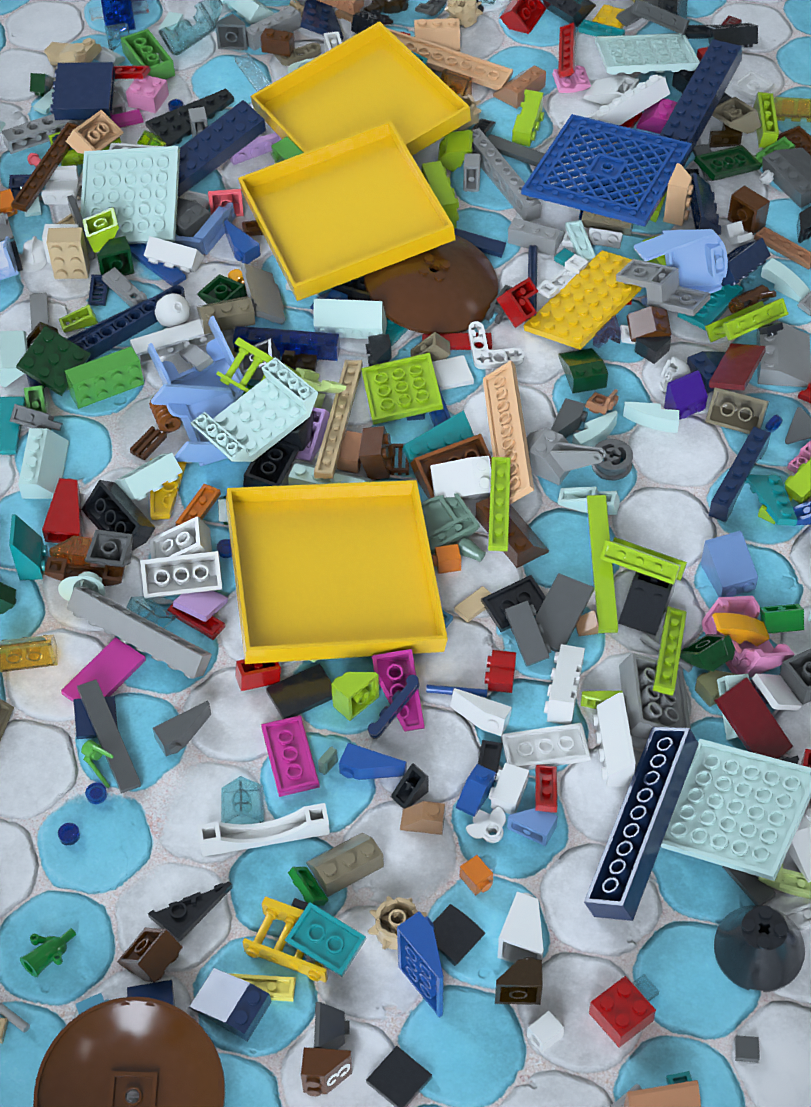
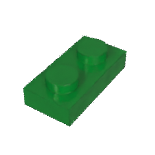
(308, 886)

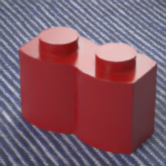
(501, 672)

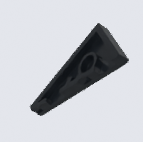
(187, 913)

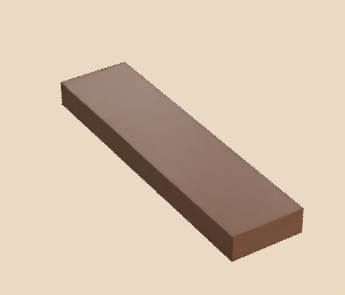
(785, 247)

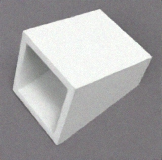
(522, 930)

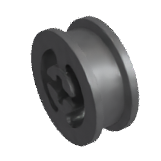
(611, 468)

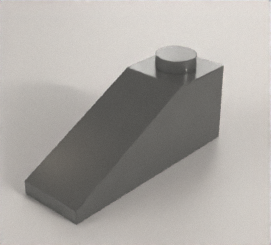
(569, 417)
(179, 730)

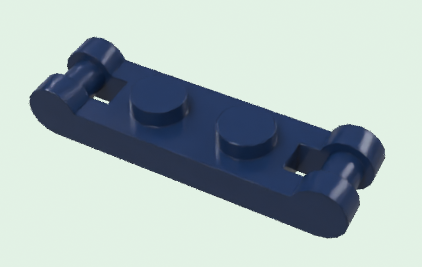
(389, 713)

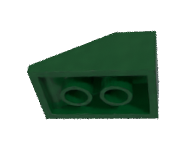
(584, 370)

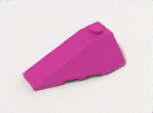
(392, 673)

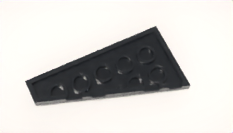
(176, 123)

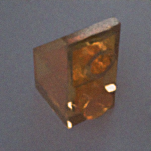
(72, 549)

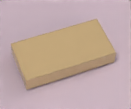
(472, 605)

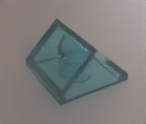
(151, 611)
(242, 802)

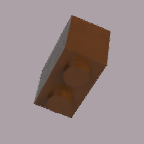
(277, 42)

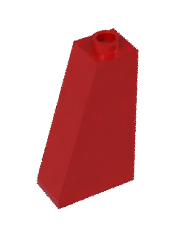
(64, 513)

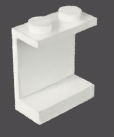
(60, 185)

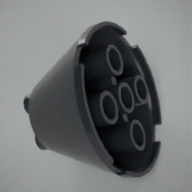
(759, 948)

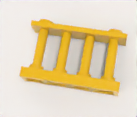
(277, 910)

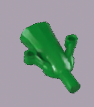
(48, 952)

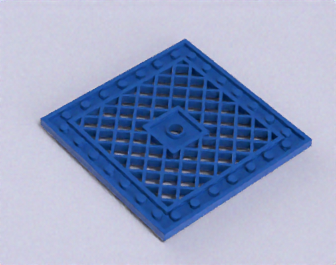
(571, 134)

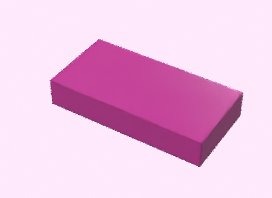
(127, 118)

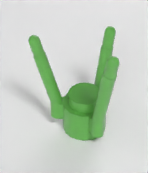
(94, 752)

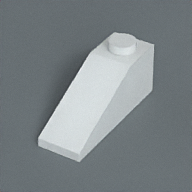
(481, 711)

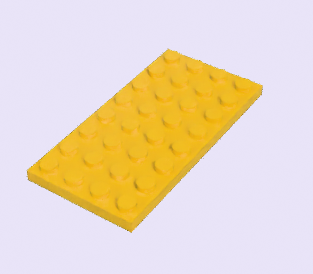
(584, 303)

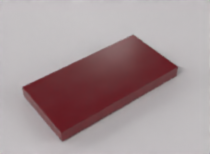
(737, 366)
(753, 720)

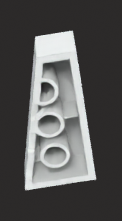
(565, 684)

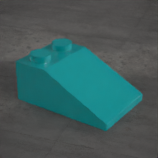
(27, 550)

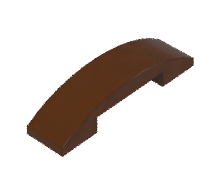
(60, 569)

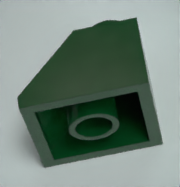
(116, 254)

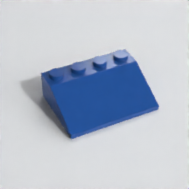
(420, 959)

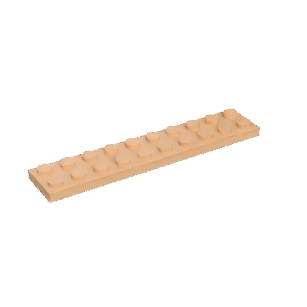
(441, 58)
(508, 427)

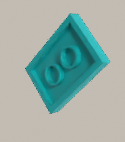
(325, 939)

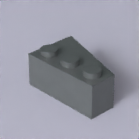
(527, 633)

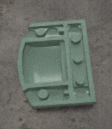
(447, 520)

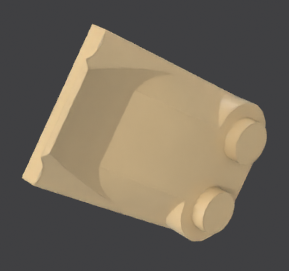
(73, 52)

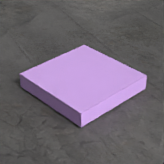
(201, 604)

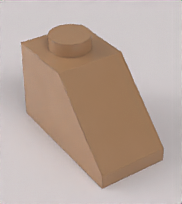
(424, 818)

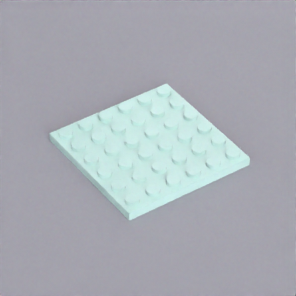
(646, 53)
(138, 186)
(739, 809)

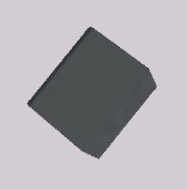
(231, 33)
(110, 548)

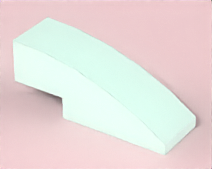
(784, 280)
(652, 416)
(596, 430)
(576, 498)

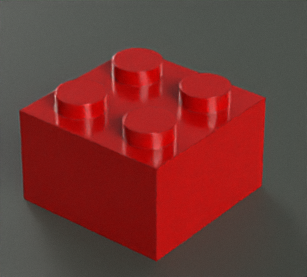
(622, 1011)

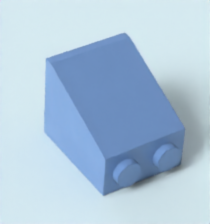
(729, 565)

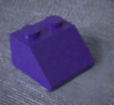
(686, 395)

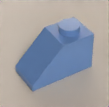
(533, 825)

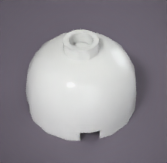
(172, 310)
(673, 370)

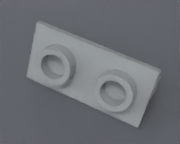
(605, 237)

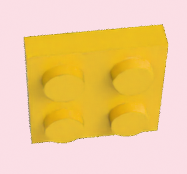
(607, 16)

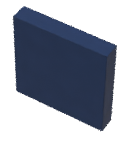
(83, 725)

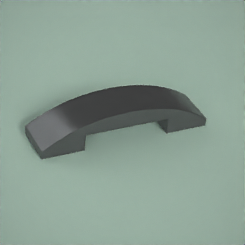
(431, 8)

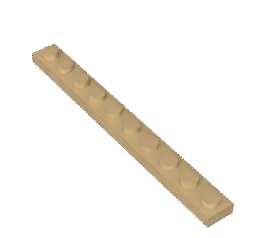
(338, 420)

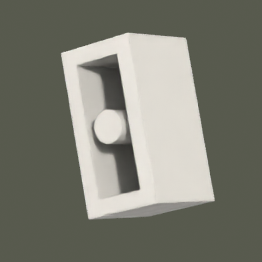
(509, 788)

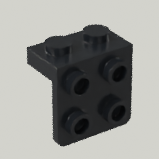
(366, 19)

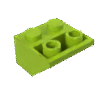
(454, 147)

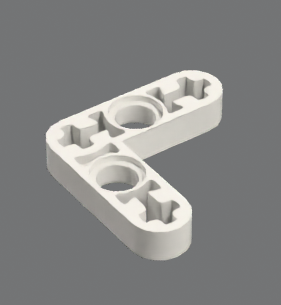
(484, 353)

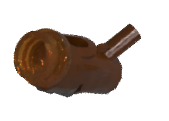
(750, 298)

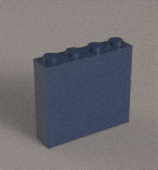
(83, 90)

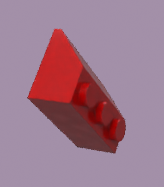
(523, 15)

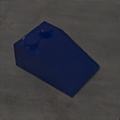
(118, 12)

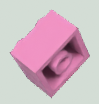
(147, 93)

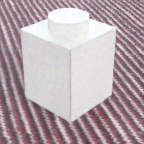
(546, 1031)

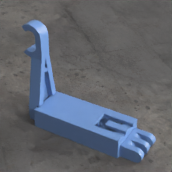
(210, 232)

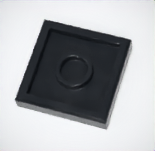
(399, 1078)

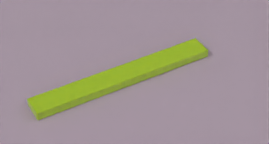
(602, 569)

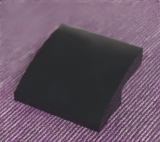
(455, 934)

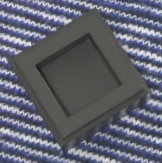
(746, 1048)

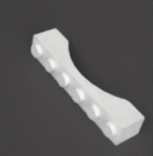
(302, 824)

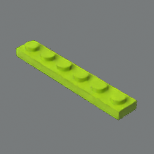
(499, 504)
(669, 651)

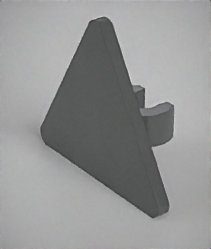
(800, 427)

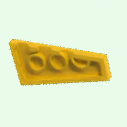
(163, 500)

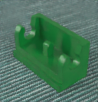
(782, 618)

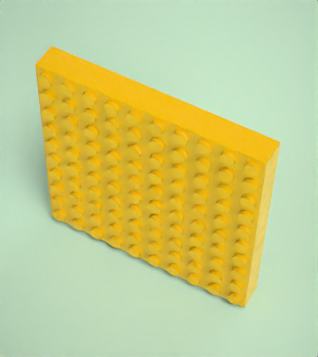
(360, 87)
(345, 210)
(333, 571)

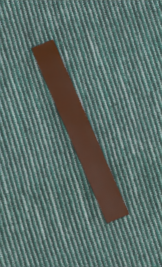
(44, 170)

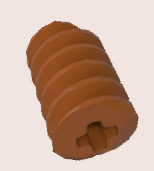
(165, 421)

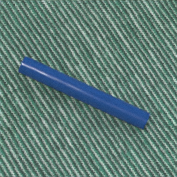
(449, 690)

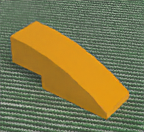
(741, 628)

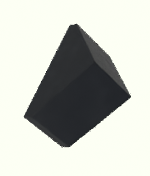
(652, 347)
(411, 787)

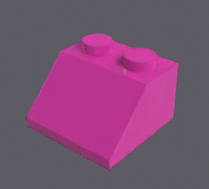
(656, 116)

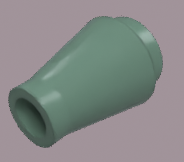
(471, 550)

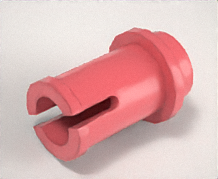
(33, 159)

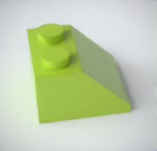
(101, 228)
(354, 692)

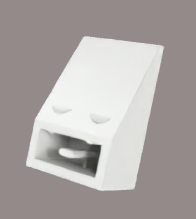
(607, 89)

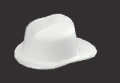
(33, 255)

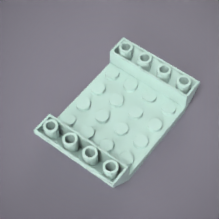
(260, 415)

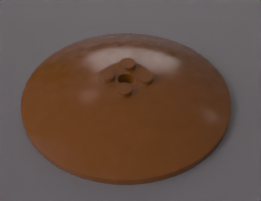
(441, 299)
(128, 1048)

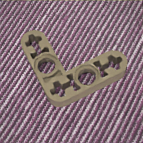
(309, 51)

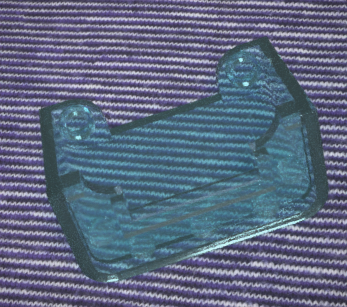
(183, 35)

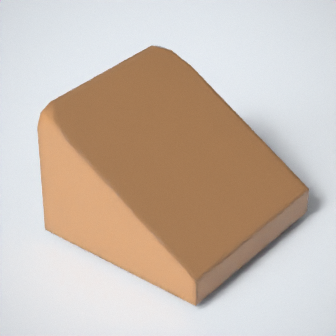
(587, 624)

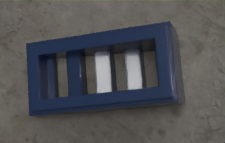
(97, 279)

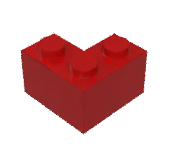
(516, 302)
(256, 674)

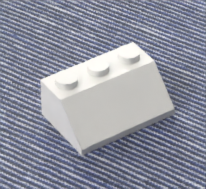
(173, 255)

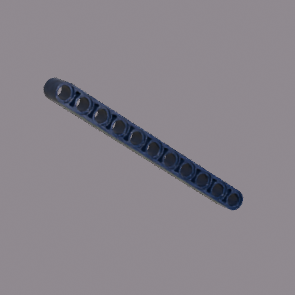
(120, 328)

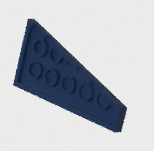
(319, 18)

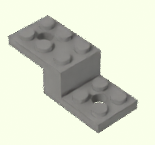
(663, 287)

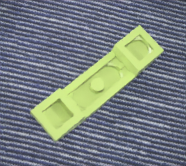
(326, 386)
(790, 882)

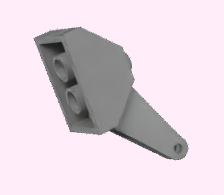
(555, 457)

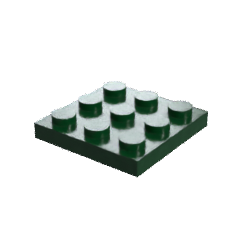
(49, 359)

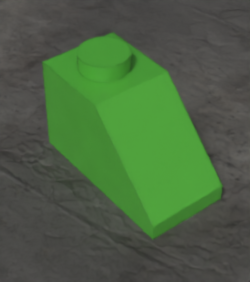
(35, 398)

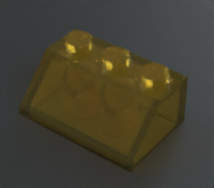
(793, 109)
(28, 653)

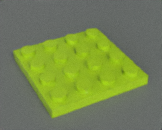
(402, 388)

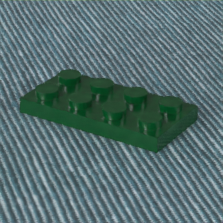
(727, 162)

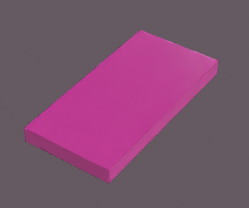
(109, 667)
(290, 756)

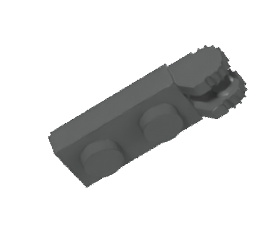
(495, 307)

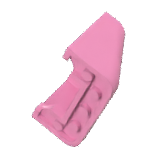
(747, 657)

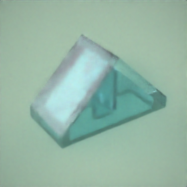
(114, 34)

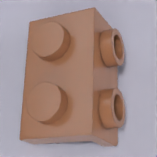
(602, 404)

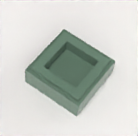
(327, 760)

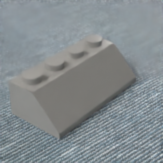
(285, 20)

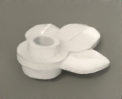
(486, 823)

